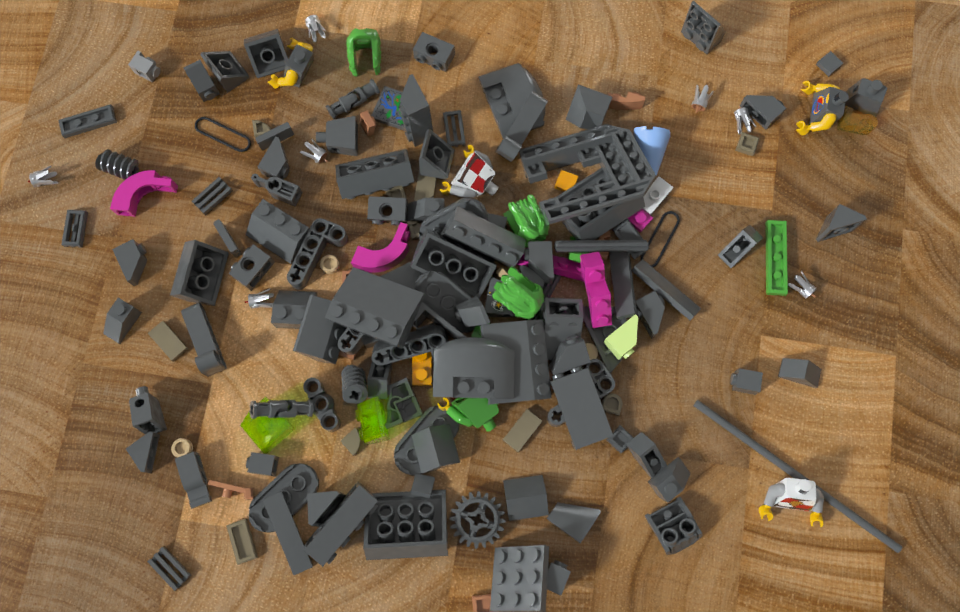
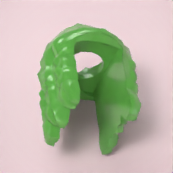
(363, 39)
(527, 220)
(519, 294)

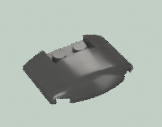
(507, 92)
(473, 369)

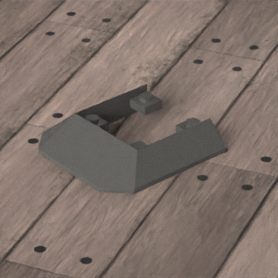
(607, 145)

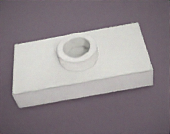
(656, 194)

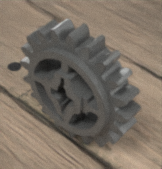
(460, 513)

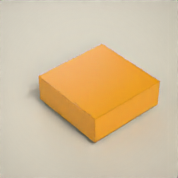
(565, 181)

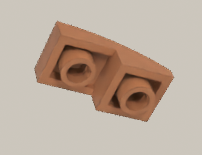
(631, 102)

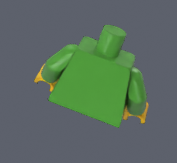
(472, 412)

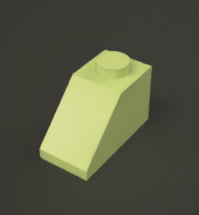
(623, 339)

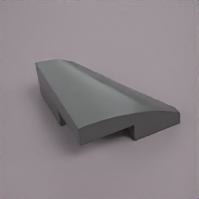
(402, 403)
(573, 519)

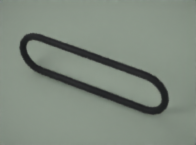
(218, 140)
(656, 229)

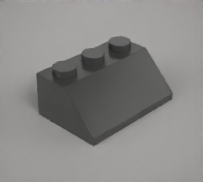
(276, 231)
(199, 273)
(318, 335)

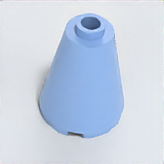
(653, 144)

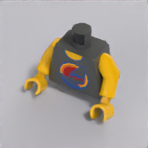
(296, 66)
(826, 107)

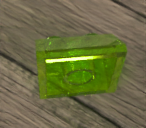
(372, 420)
(266, 431)

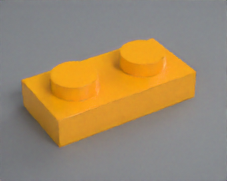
(422, 370)

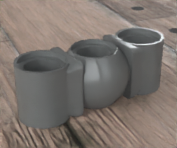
(318, 396)

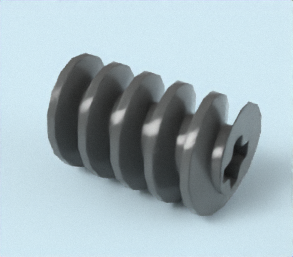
(116, 164)
(354, 384)

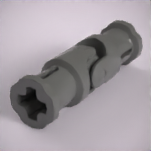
(350, 100)
(281, 408)

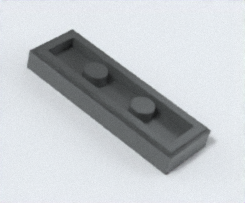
(87, 121)

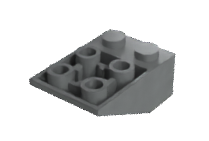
(702, 28)
(561, 320)

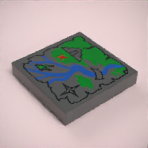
(387, 108)

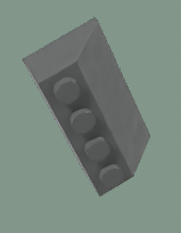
(415, 112)
(374, 174)
(484, 237)
(459, 263)
(340, 524)

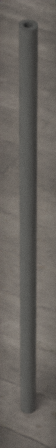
(795, 474)

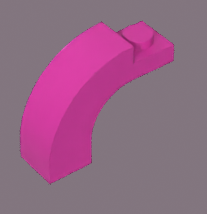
(135, 187)
(384, 259)

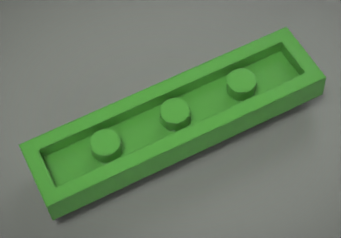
(776, 258)

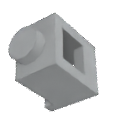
(144, 66)

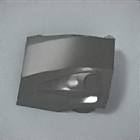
(674, 527)

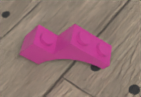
(597, 289)

